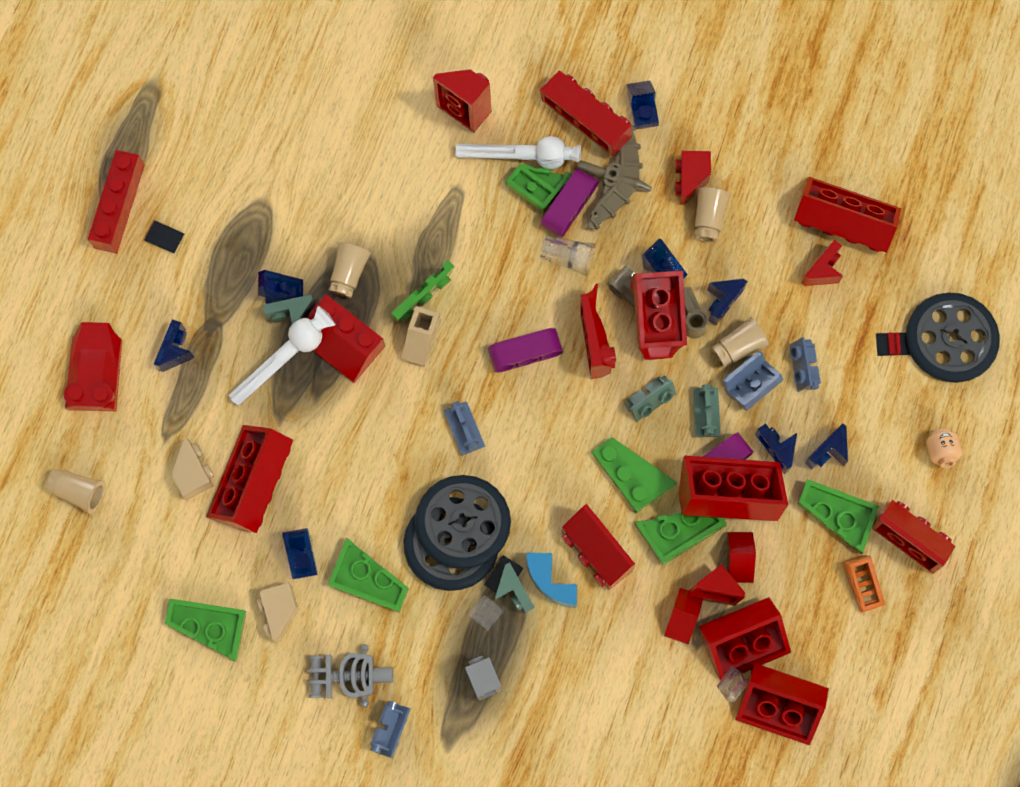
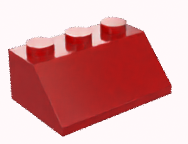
(463, 96)
(349, 344)
(914, 536)
(597, 548)
(746, 638)
(782, 704)

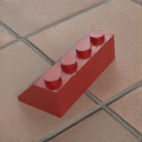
(848, 215)
(250, 478)
(732, 488)

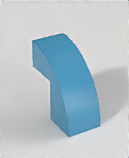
(540, 571)

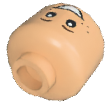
(944, 448)

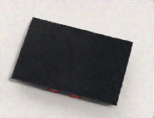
(164, 236)
(891, 344)
(494, 579)

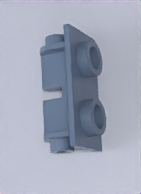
(802, 354)
(464, 427)
(386, 739)

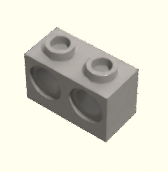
(483, 677)

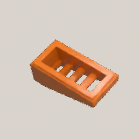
(852, 576)

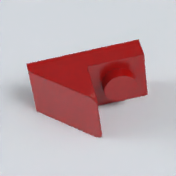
(823, 271)

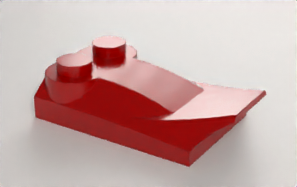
(659, 313)
(599, 354)
(93, 368)

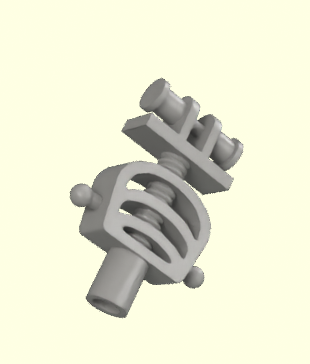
(374, 675)

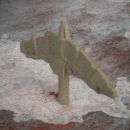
(619, 181)

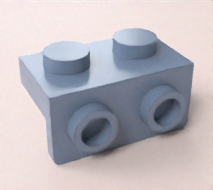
(751, 381)

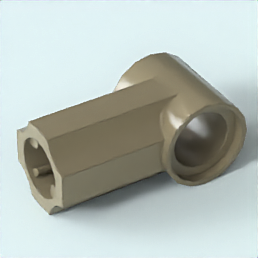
(621, 285)
(694, 313)

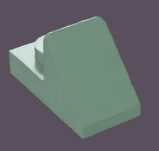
(295, 308)
(510, 582)

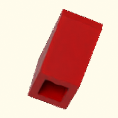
(694, 173)

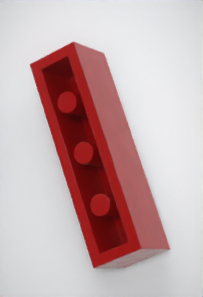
(586, 112)
(116, 201)

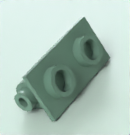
(660, 392)
(706, 411)

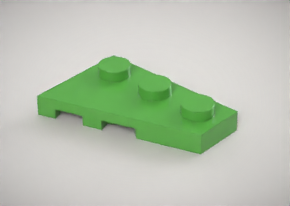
(422, 296)
(631, 474)
(841, 513)
(677, 533)
(365, 578)
(209, 624)

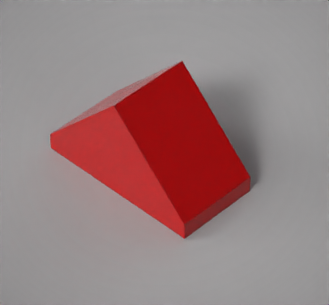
(741, 556)
(718, 587)
(683, 617)

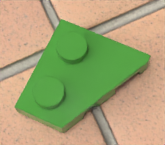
(537, 185)

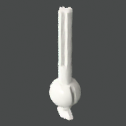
(549, 152)
(303, 336)

